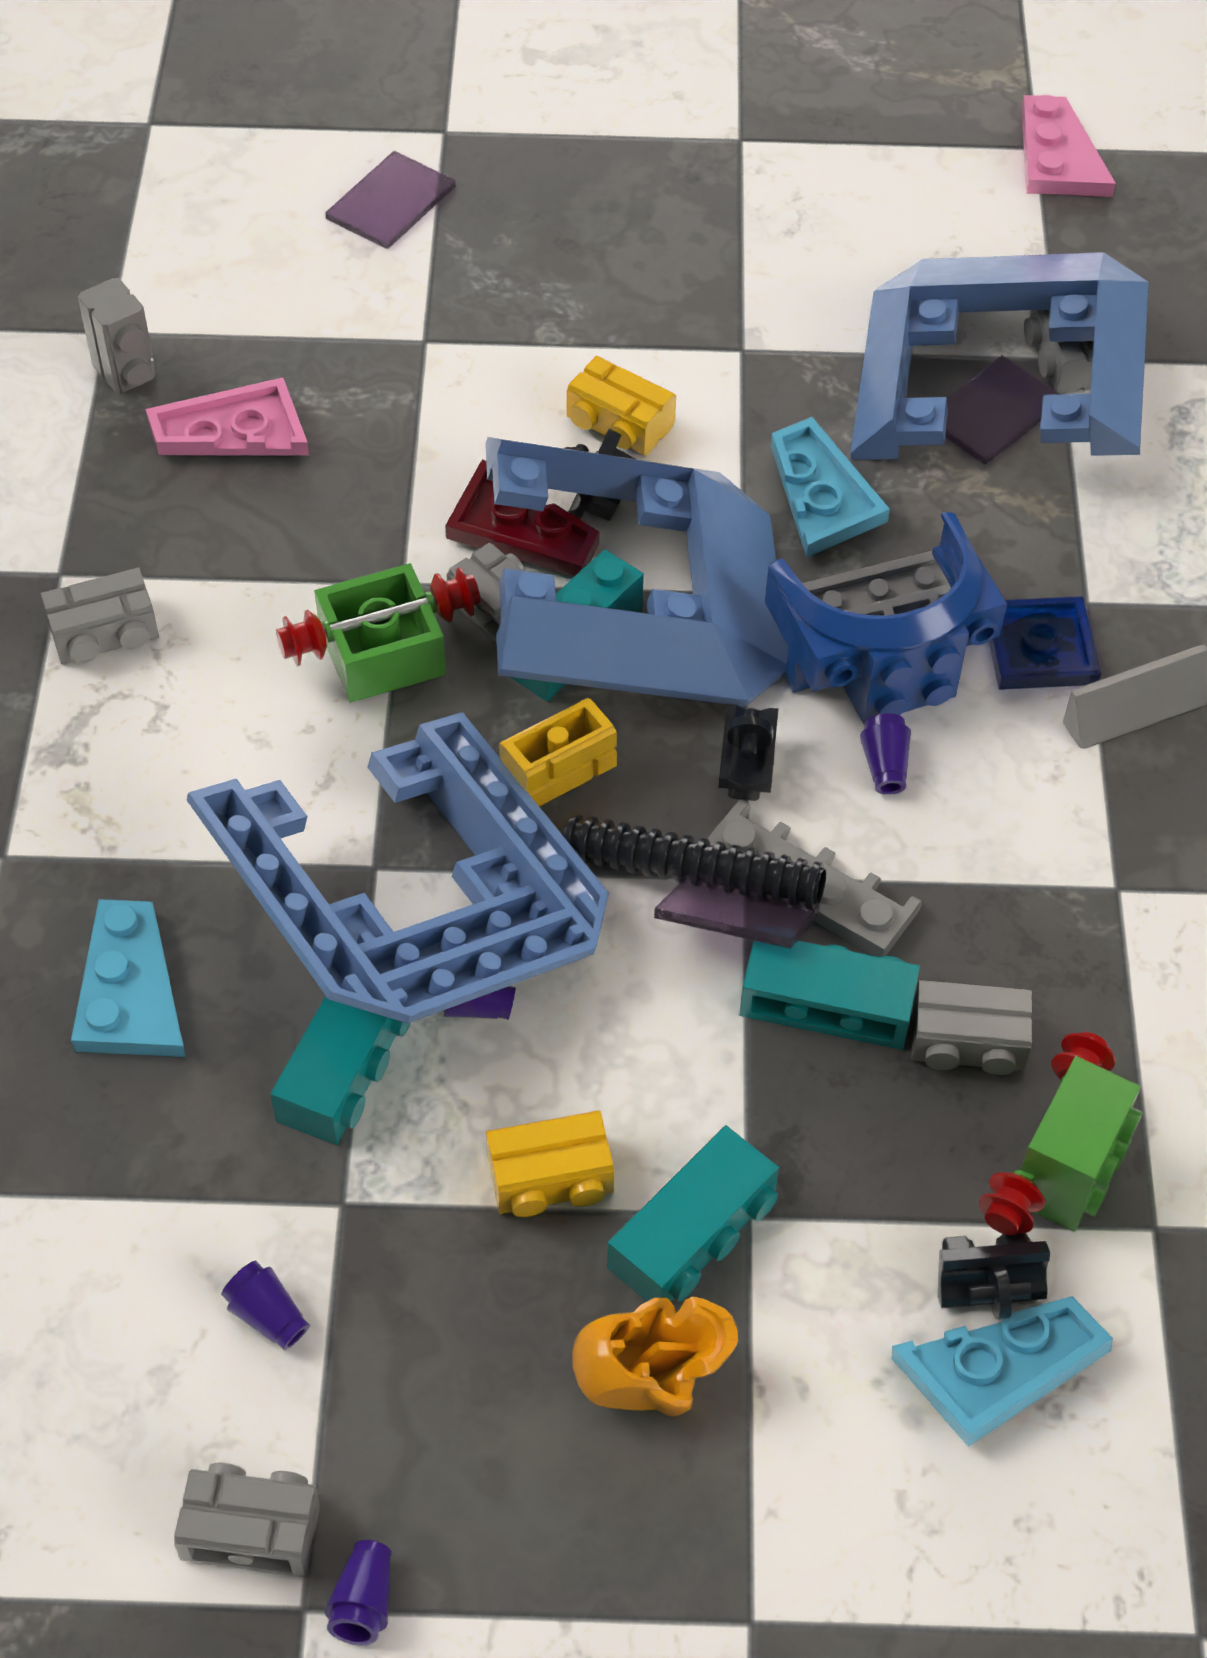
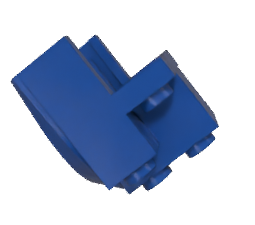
(889, 659)

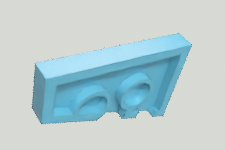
(824, 488)
(126, 986)
(1002, 1368)

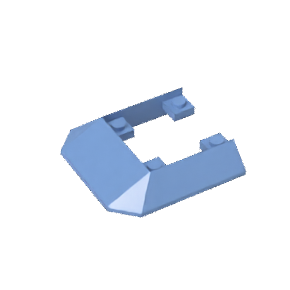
(1087, 301)
(688, 646)
(526, 883)

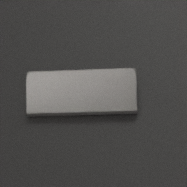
(1138, 697)

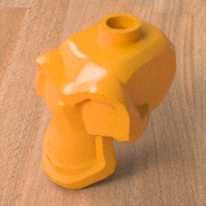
(652, 1354)

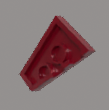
(537, 537)

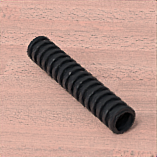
(696, 861)

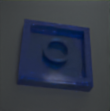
(1045, 645)

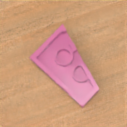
(1059, 151)
(231, 422)

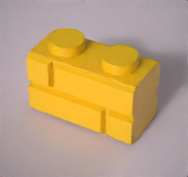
(621, 401)
(561, 751)
(550, 1163)

